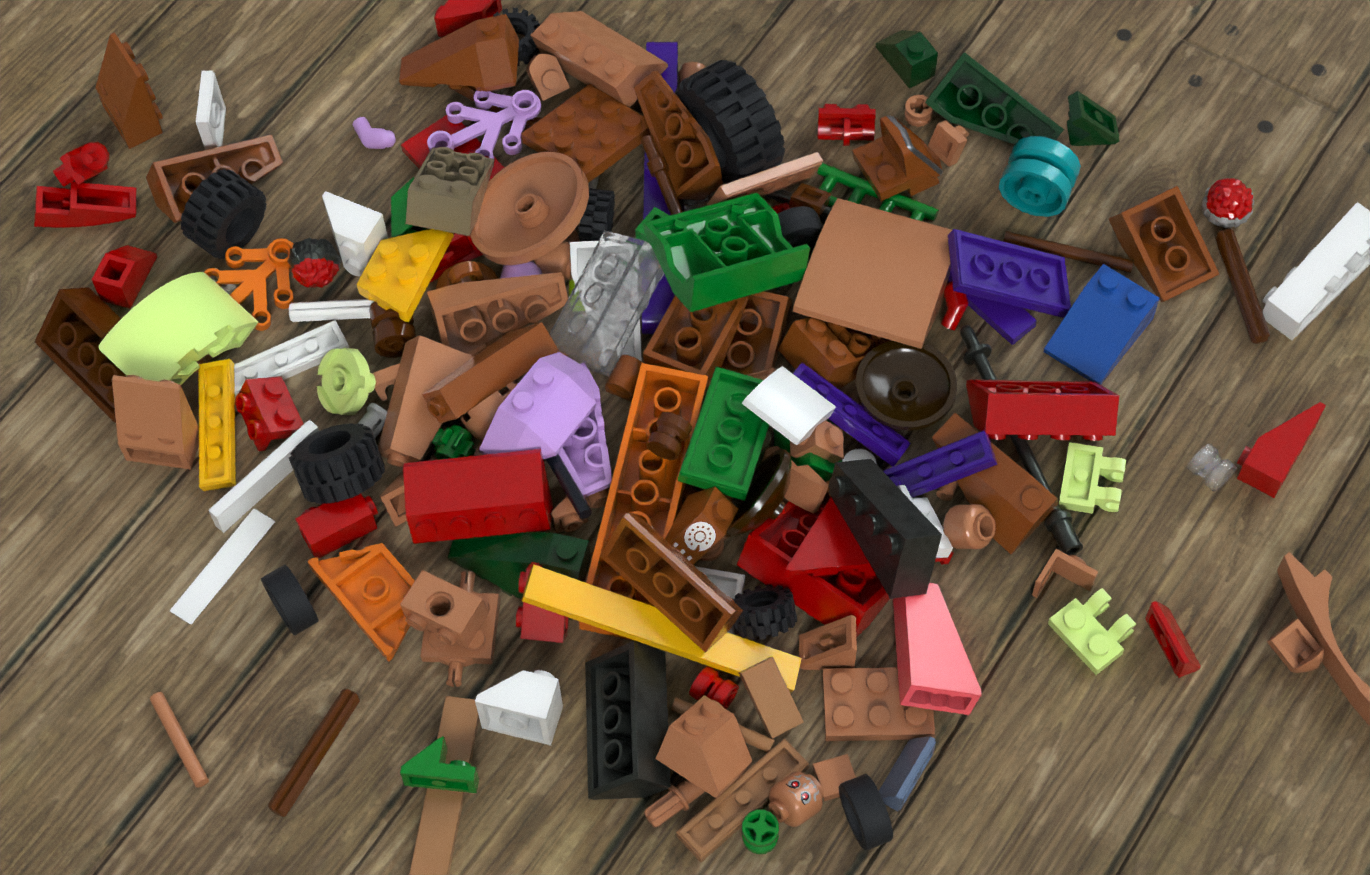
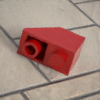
(460, 13)
(123, 274)
(537, 622)

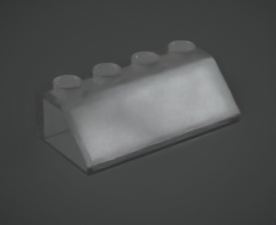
(607, 302)

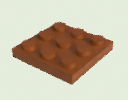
(589, 130)

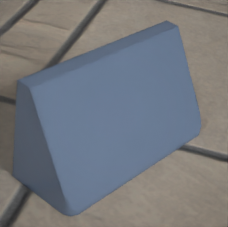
(907, 771)

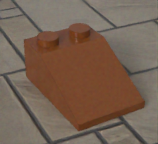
(1165, 244)
(758, 333)
(695, 339)

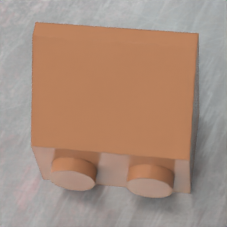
(706, 747)

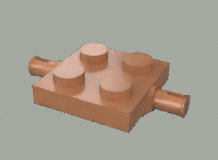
(481, 647)

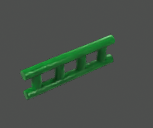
(862, 187)

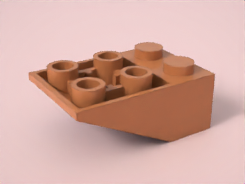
(154, 422)

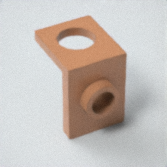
(1069, 567)

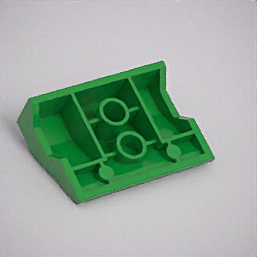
(725, 252)

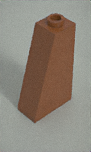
(489, 371)

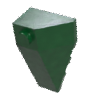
(987, 105)
(505, 556)

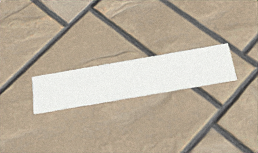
(222, 566)

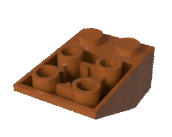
(126, 94)
(827, 349)

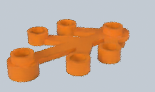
(255, 280)

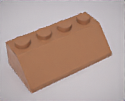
(596, 54)

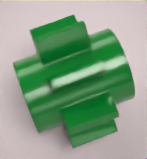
(453, 443)

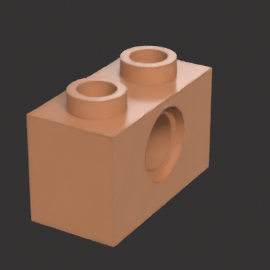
(432, 594)

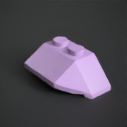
(542, 408)

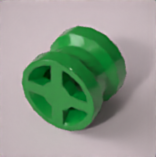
(760, 823)

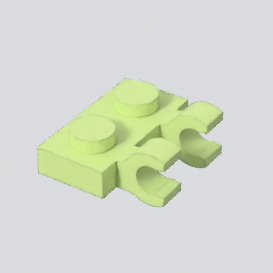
(1081, 478)
(1087, 636)

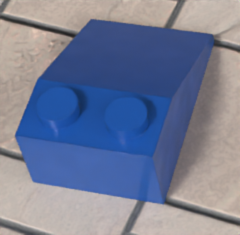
(1102, 325)

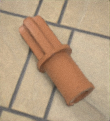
(672, 802)

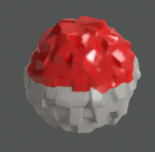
(1228, 203)

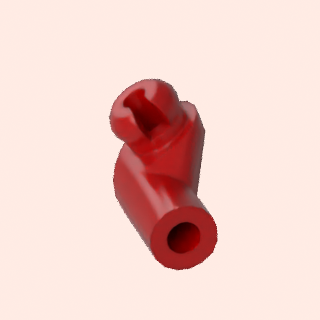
(956, 304)

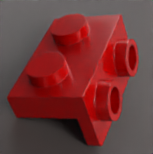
(267, 410)

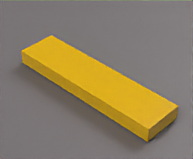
(216, 425)

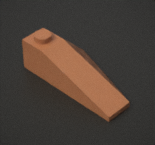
(480, 312)

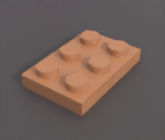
(867, 707)

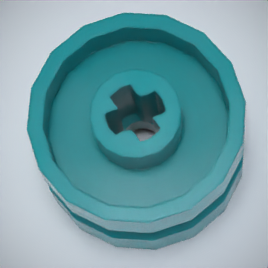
(1039, 176)

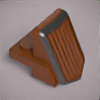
(897, 161)

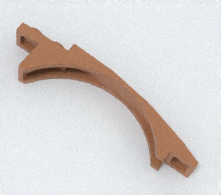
(1310, 602)

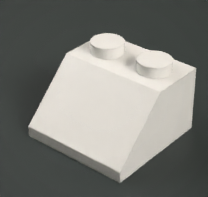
(355, 231)
(522, 706)

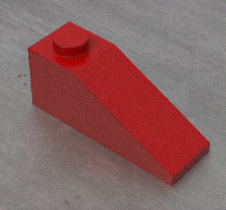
(1277, 451)

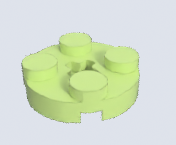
(344, 381)

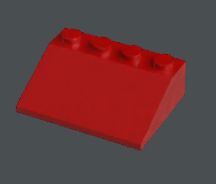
(821, 597)

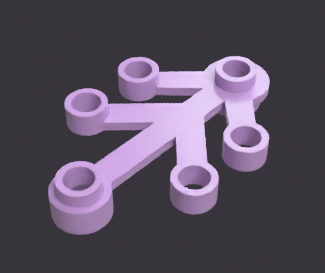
(489, 122)

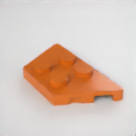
(370, 590)

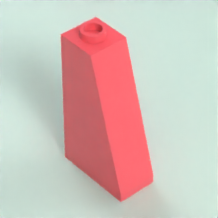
(931, 657)

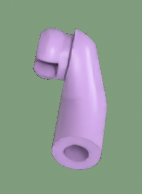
(373, 137)

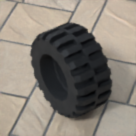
(734, 118)

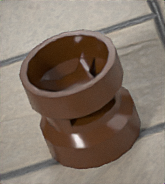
(668, 436)

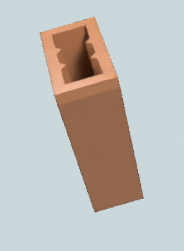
(408, 422)

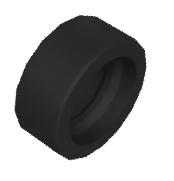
(289, 599)
(865, 812)

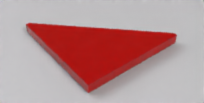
(831, 548)

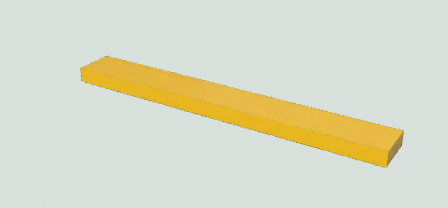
(647, 624)

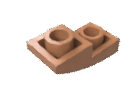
(805, 486)
(567, 519)

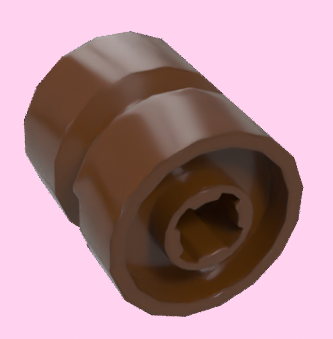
(390, 331)

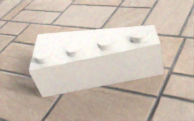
(1321, 275)

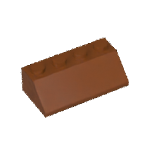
(670, 582)

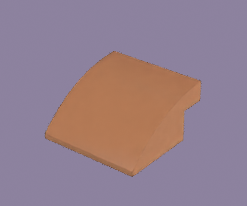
(876, 273)

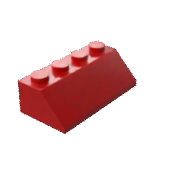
(1043, 409)
(477, 496)

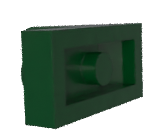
(1090, 122)

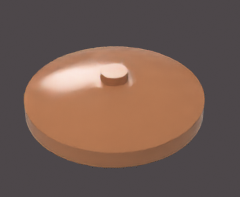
(530, 208)

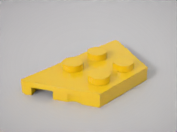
(403, 270)

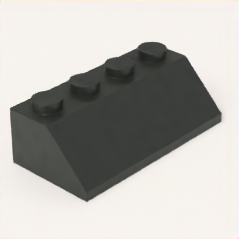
(626, 722)

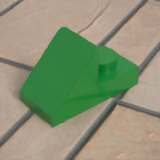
(430, 771)

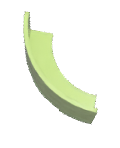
(177, 329)

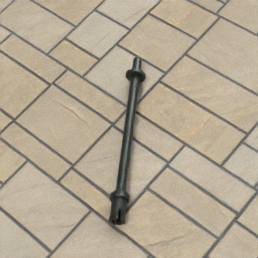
(1058, 520)

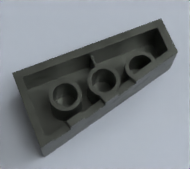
(887, 527)

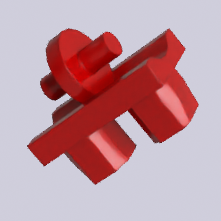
(846, 123)
(82, 163)

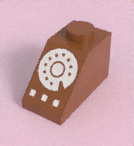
(701, 523)

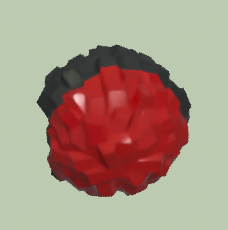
(314, 262)

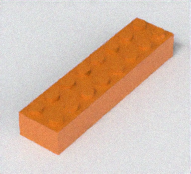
(641, 479)

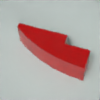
(83, 205)

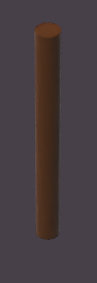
(1070, 252)

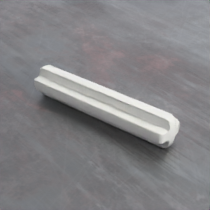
(329, 310)

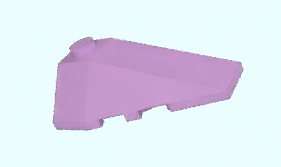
(587, 451)

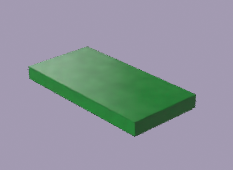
(725, 437)

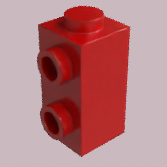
(336, 524)

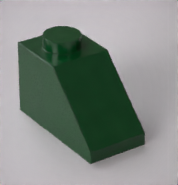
(909, 56)

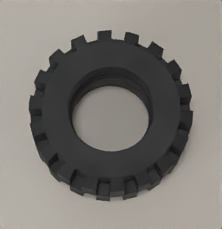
(223, 213)
(337, 463)

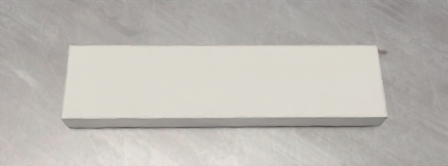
(291, 356)
(258, 481)

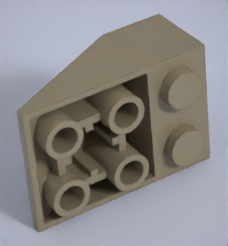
(449, 191)

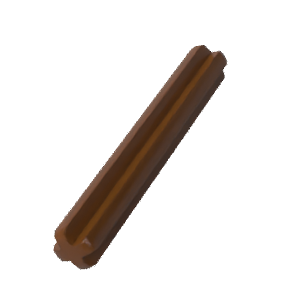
(1242, 286)
(313, 752)

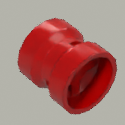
(713, 687)

